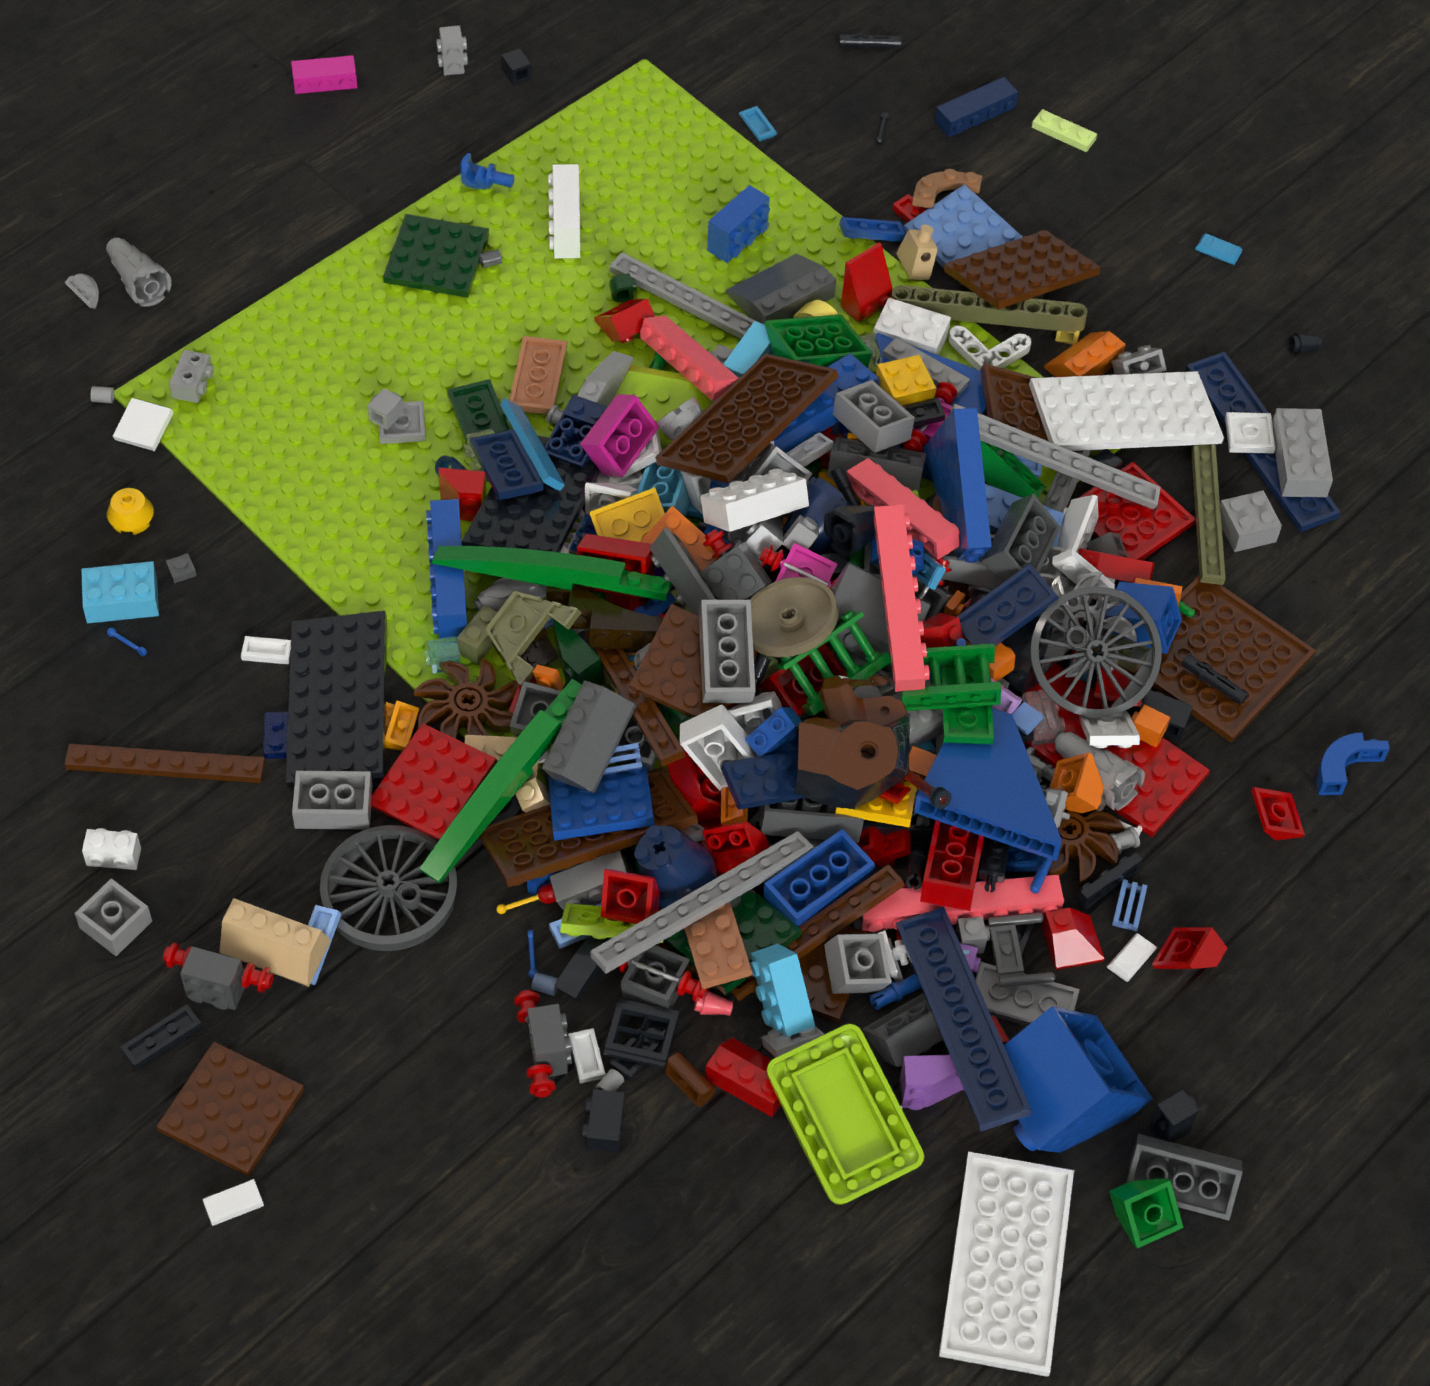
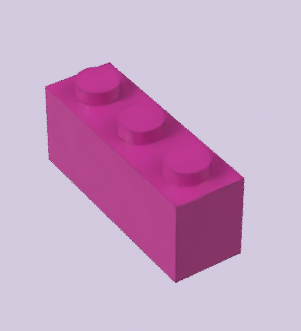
(324, 74)

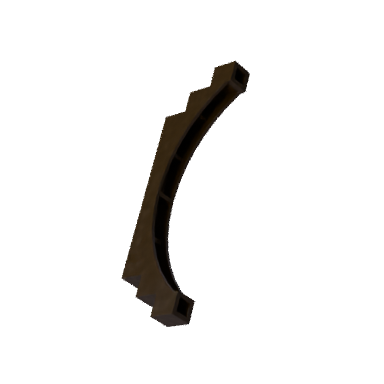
(608, 623)

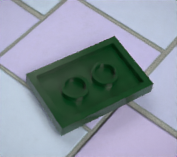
(477, 408)

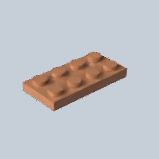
(538, 374)
(718, 948)

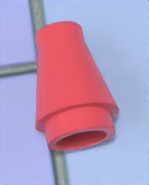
(713, 1005)

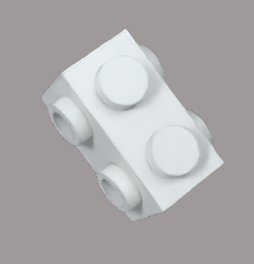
(111, 849)

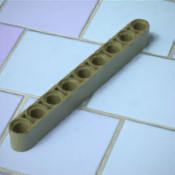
(973, 308)

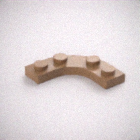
(934, 183)

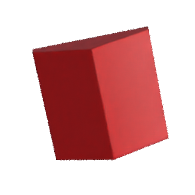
(1278, 814)

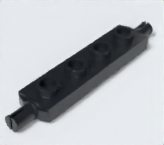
(993, 863)

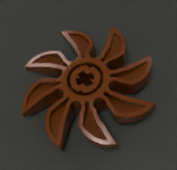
(467, 703)
(1083, 840)

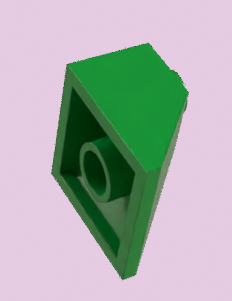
(1146, 1210)

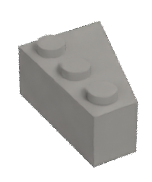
(585, 881)

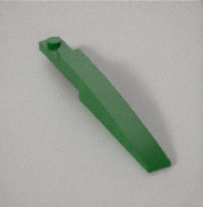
(552, 569)
(500, 785)

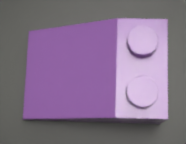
(927, 1080)

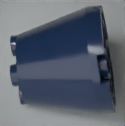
(822, 500)
(675, 862)

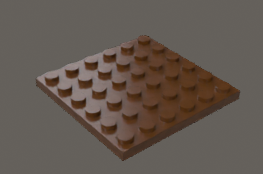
(1237, 645)

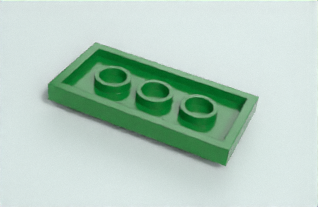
(966, 723)

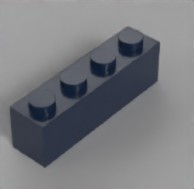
(976, 107)

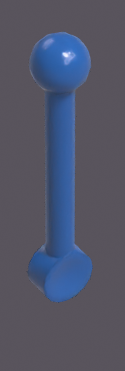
(112, 633)
(532, 971)

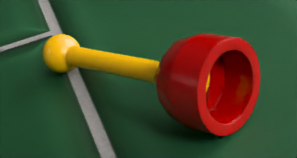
(545, 895)

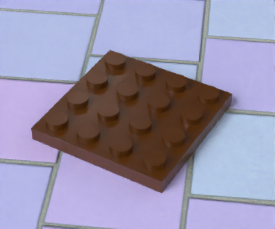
(1011, 400)
(673, 665)
(230, 1108)

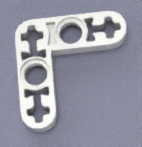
(984, 355)

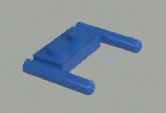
(1026, 861)

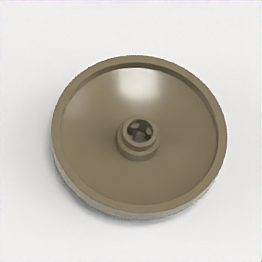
(792, 616)

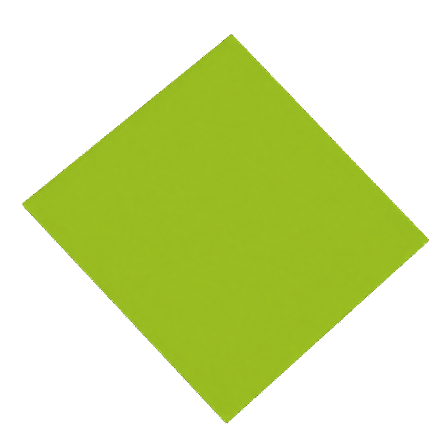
(294, 373)

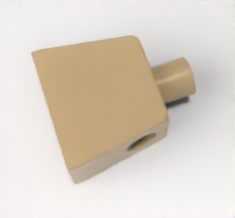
(918, 253)

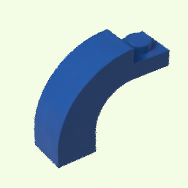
(1348, 749)

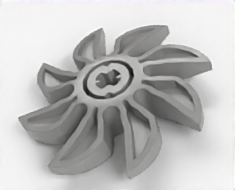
(1078, 611)

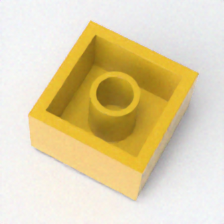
(906, 380)

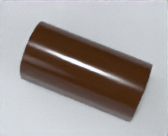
(689, 1079)

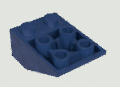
(572, 428)

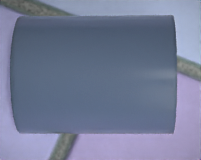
(544, 983)

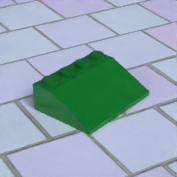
(816, 340)

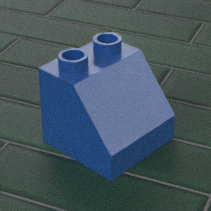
(1071, 1080)

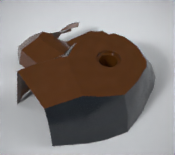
(856, 749)

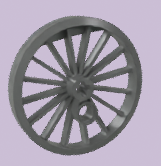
(1139, 684)
(385, 888)

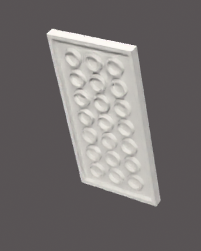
(1126, 411)
(1007, 1264)

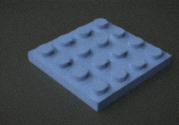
(963, 226)

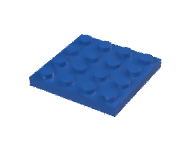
(618, 804)

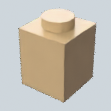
(533, 795)

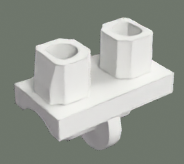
(894, 955)

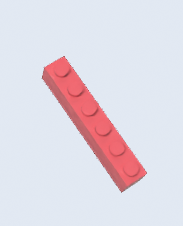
(687, 356)
(926, 524)

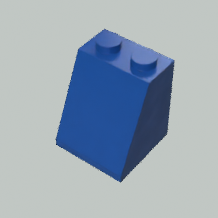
(1161, 606)

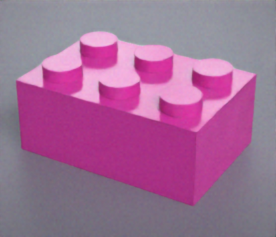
(619, 435)

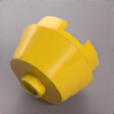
(129, 511)

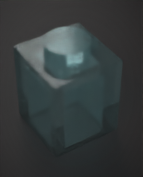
(441, 651)

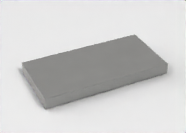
(1023, 1002)

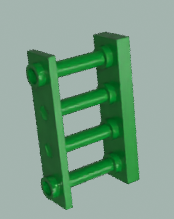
(874, 660)
(962, 694)

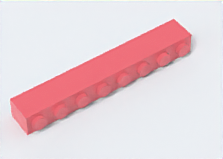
(899, 598)
(1009, 898)

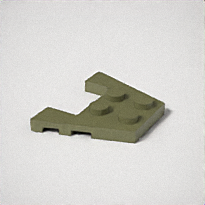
(519, 624)

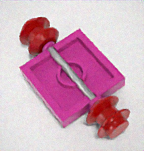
(920, 435)
(799, 563)

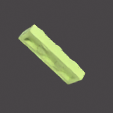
(1064, 130)

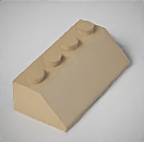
(272, 942)

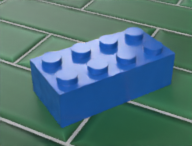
(818, 878)

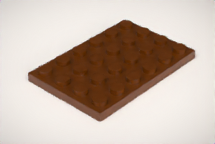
(1021, 269)

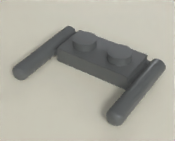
(1007, 950)

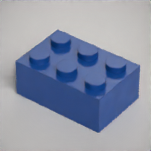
(738, 224)

